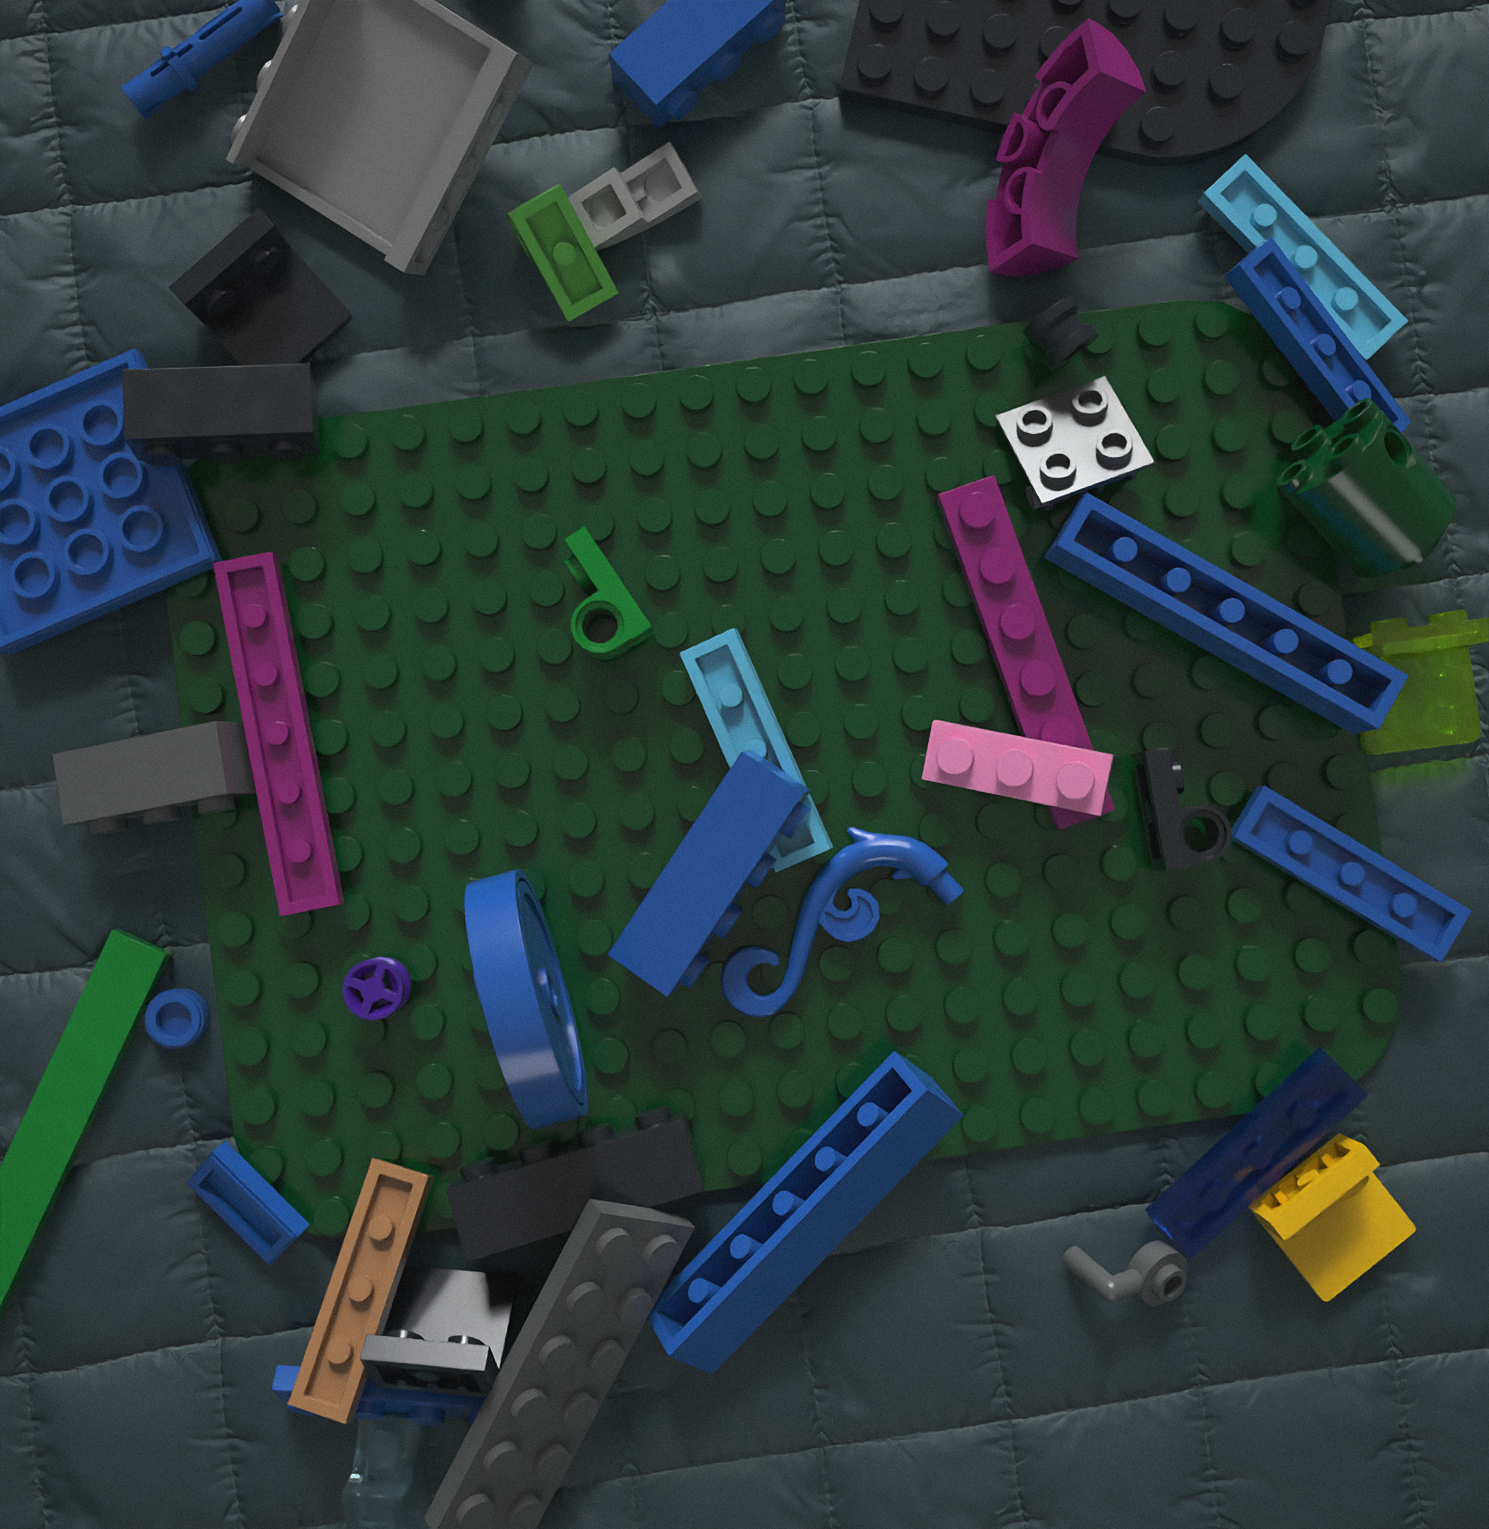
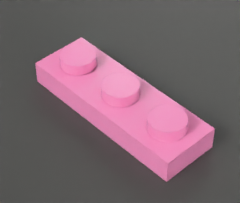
(1018, 767)

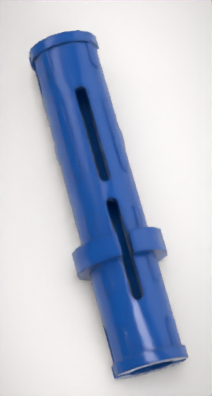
(198, 54)

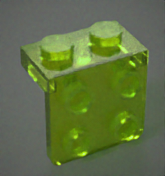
(1439, 694)

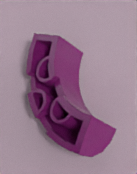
(1050, 149)

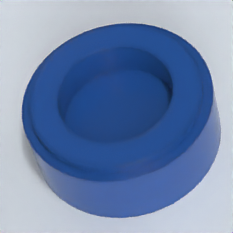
(177, 1018)

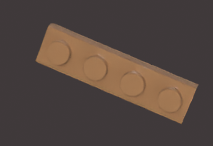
(361, 1290)

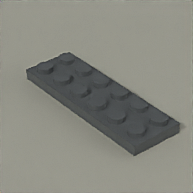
(560, 1367)

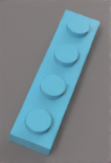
(1256, 209)
(745, 722)

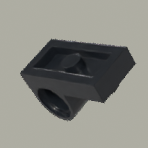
(1158, 786)

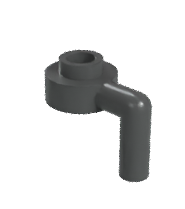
(1154, 1274)

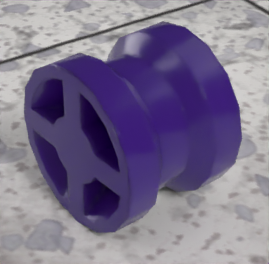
(367, 993)

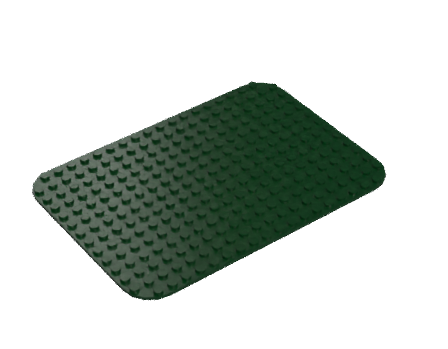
(806, 515)

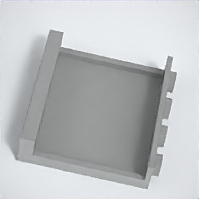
(380, 117)

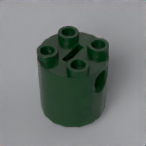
(1368, 492)

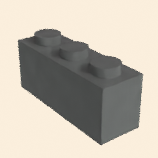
(154, 776)

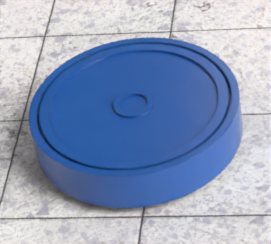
(525, 999)

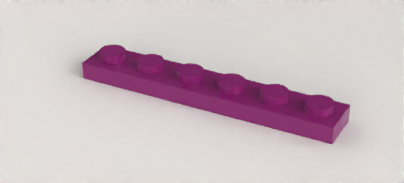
(1014, 623)
(278, 733)

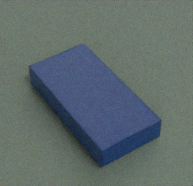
(247, 1203)

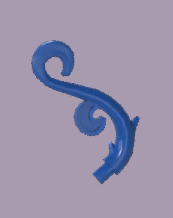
(817, 908)

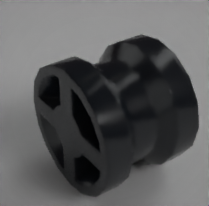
(1060, 333)

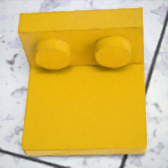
(1333, 1216)

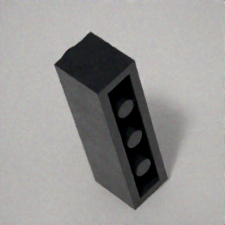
(551, 1185)

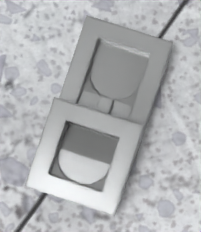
(636, 199)

